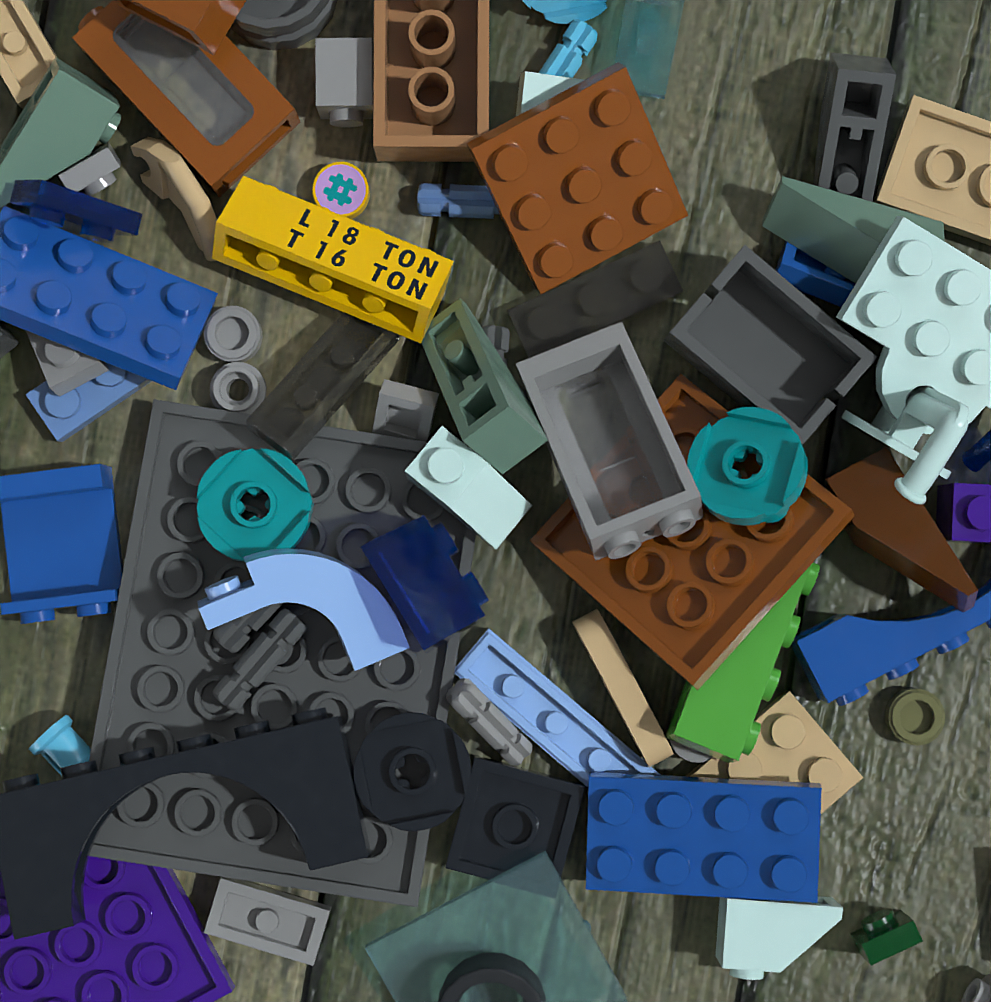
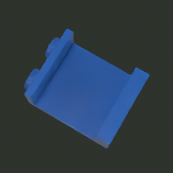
(61, 542)

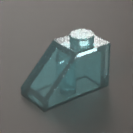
(648, 43)

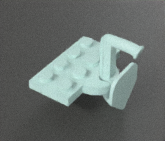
(935, 363)

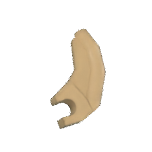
(173, 179)

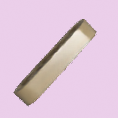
(623, 688)

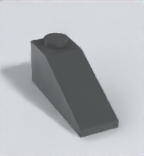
(853, 123)

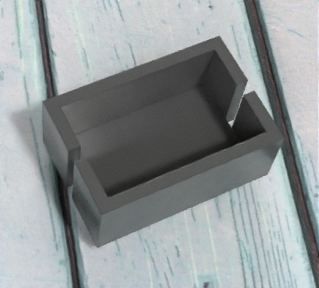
(769, 344)

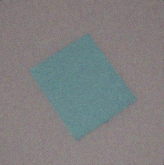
(514, 914)

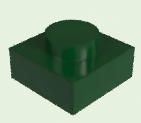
(885, 935)

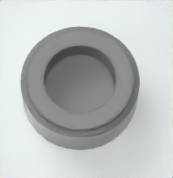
(233, 334)

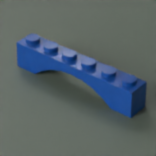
(852, 650)

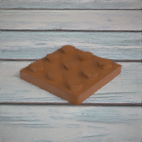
(578, 178)

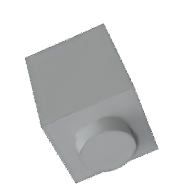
(344, 80)

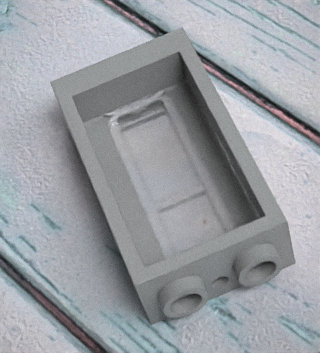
(611, 442)

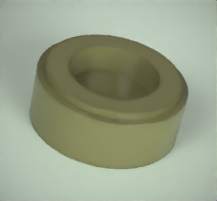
(914, 716)

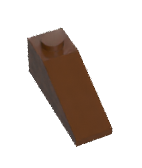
(900, 530)

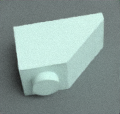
(467, 487)
(769, 934)

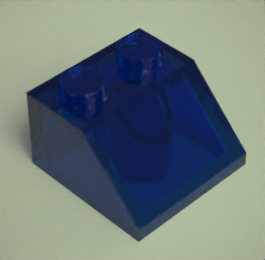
(425, 582)

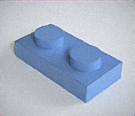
(85, 403)

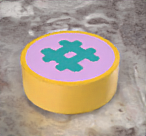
(341, 189)

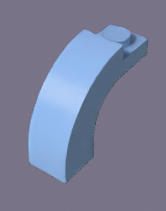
(310, 578)

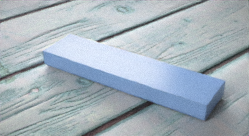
(546, 711)

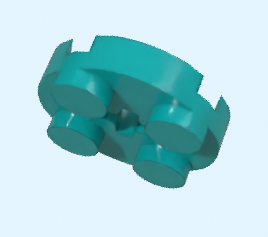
(253, 472)
(764, 494)

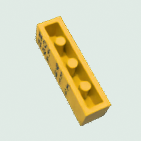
(331, 259)

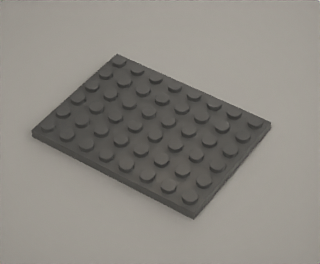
(168, 662)

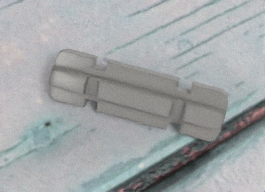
(489, 721)

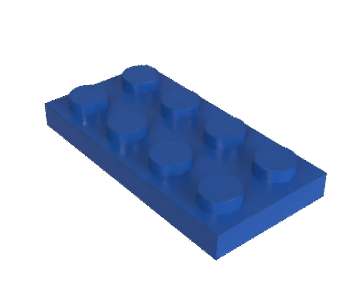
(99, 300)
(703, 836)

